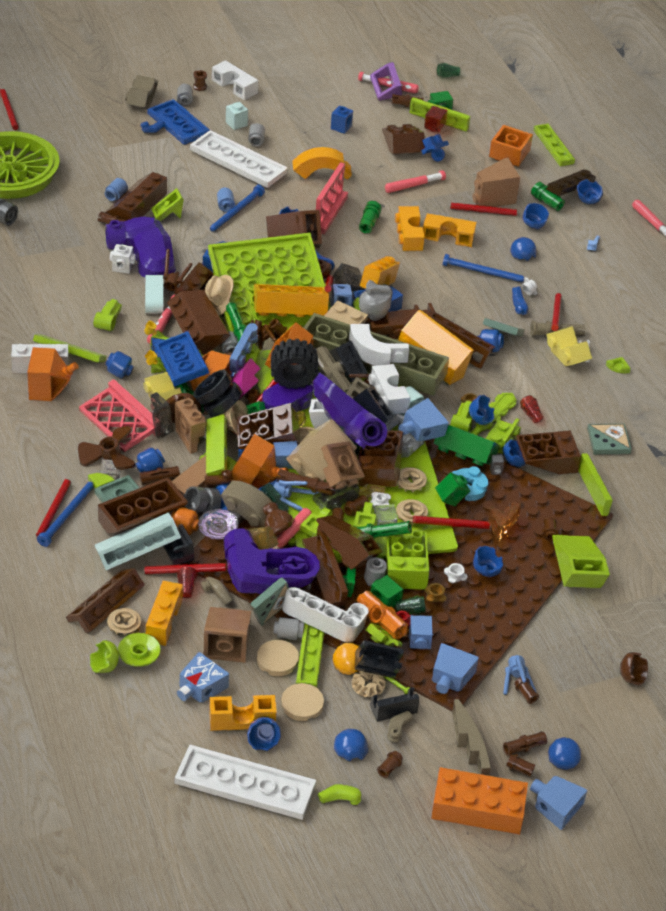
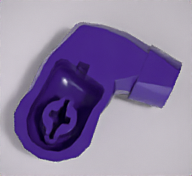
(148, 243)
(355, 421)
(258, 569)

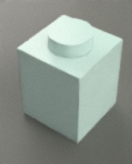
(236, 115)

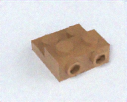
(189, 423)
(342, 466)

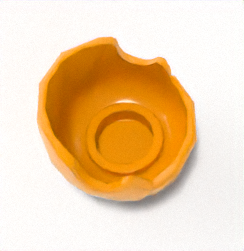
(345, 658)

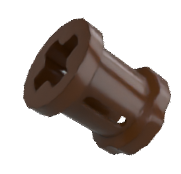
(200, 77)

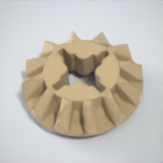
(418, 477)
(404, 507)
(126, 615)
(374, 688)

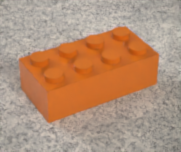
(479, 800)

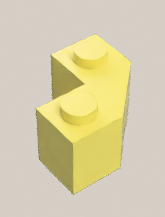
(566, 348)
(161, 384)

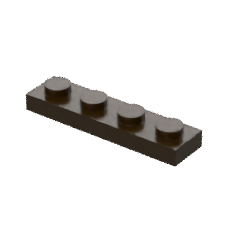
(570, 182)

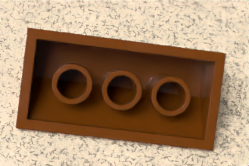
(140, 197)
(199, 318)
(139, 506)

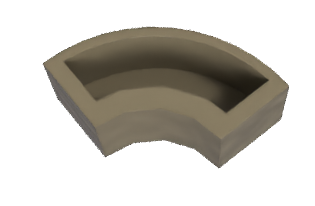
(142, 91)
(246, 501)

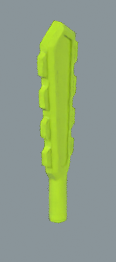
(502, 404)

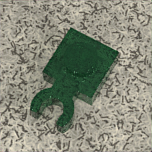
(274, 496)

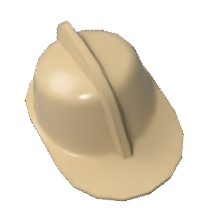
(219, 292)
(237, 410)

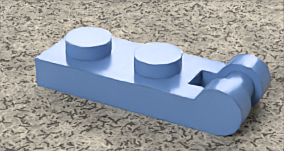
(243, 347)

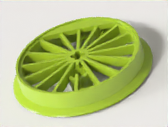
(24, 168)

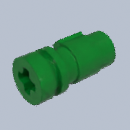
(552, 200)
(370, 215)

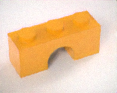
(460, 229)
(410, 234)
(380, 271)
(165, 606)
(226, 716)

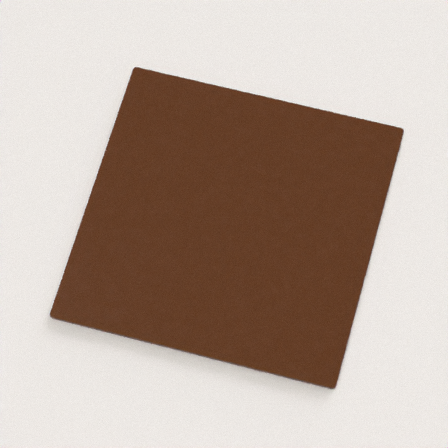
(483, 611)

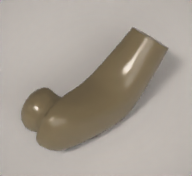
(218, 588)
(396, 725)

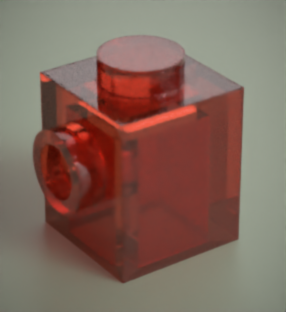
(435, 119)

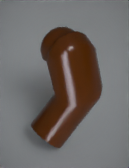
(225, 478)

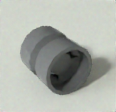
(8, 212)
(202, 499)

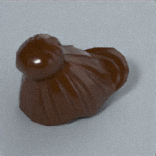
(276, 518)

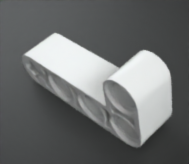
(325, 616)

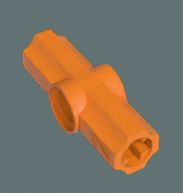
(383, 615)

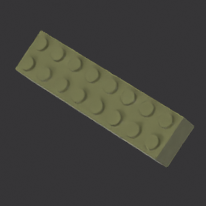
(422, 372)

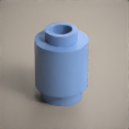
(116, 189)
(225, 199)

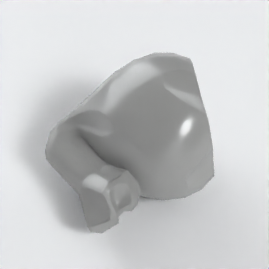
(375, 300)

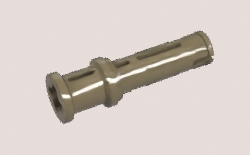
(545, 328)

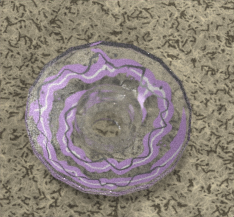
(217, 523)

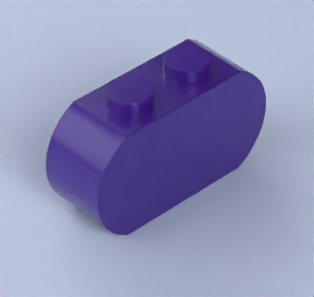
(280, 395)

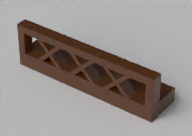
(473, 341)
(329, 575)
(106, 599)

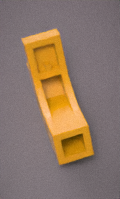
(320, 158)

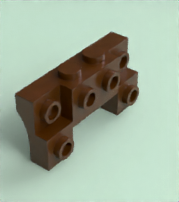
(395, 321)

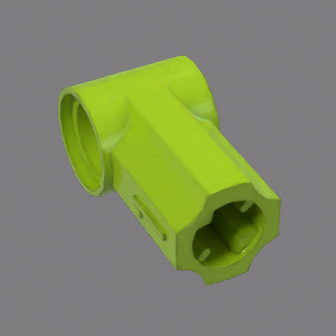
(107, 317)
(462, 419)

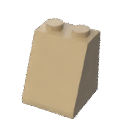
(308, 456)

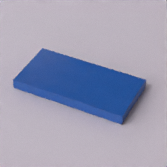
(178, 121)
(181, 358)

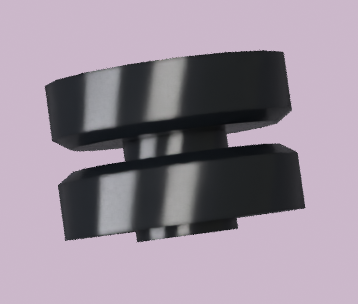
(217, 393)

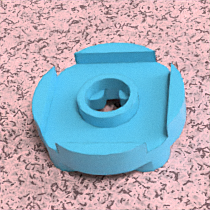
(478, 481)

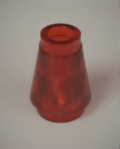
(531, 408)
(187, 577)

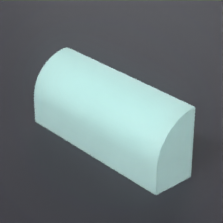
(137, 541)

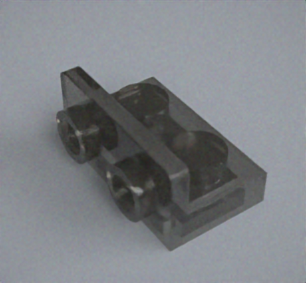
(348, 275)
(161, 415)
(338, 499)

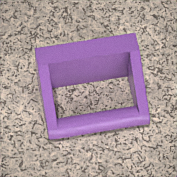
(386, 70)

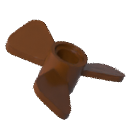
(107, 449)

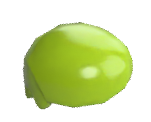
(105, 658)

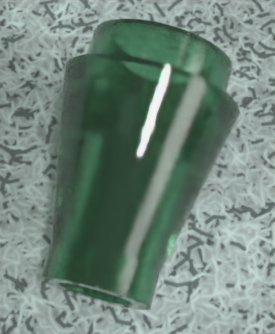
(447, 70)
(413, 605)

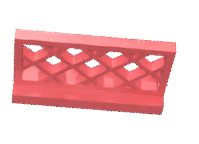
(331, 198)
(123, 399)

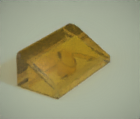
(264, 537)

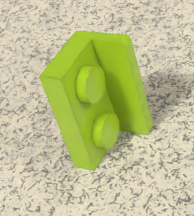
(503, 432)

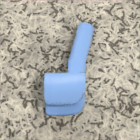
(592, 244)

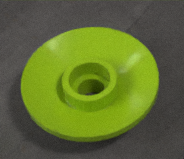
(139, 649)

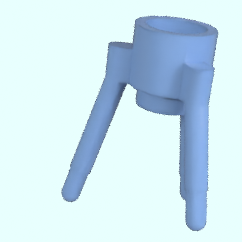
(285, 489)
(517, 669)

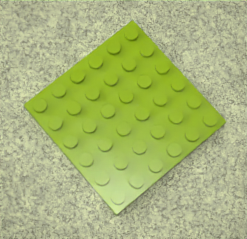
(266, 261)

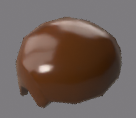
(634, 668)

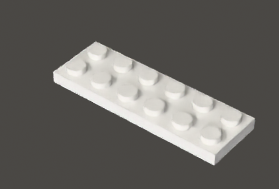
(239, 158)
(245, 782)

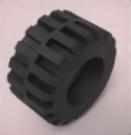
(294, 352)

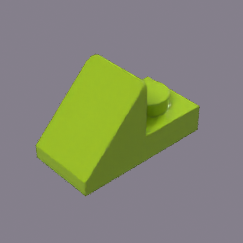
(171, 203)

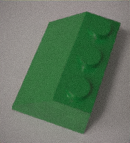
(467, 445)

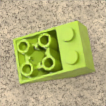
(408, 559)
(580, 561)

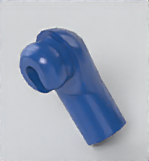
(146, 128)

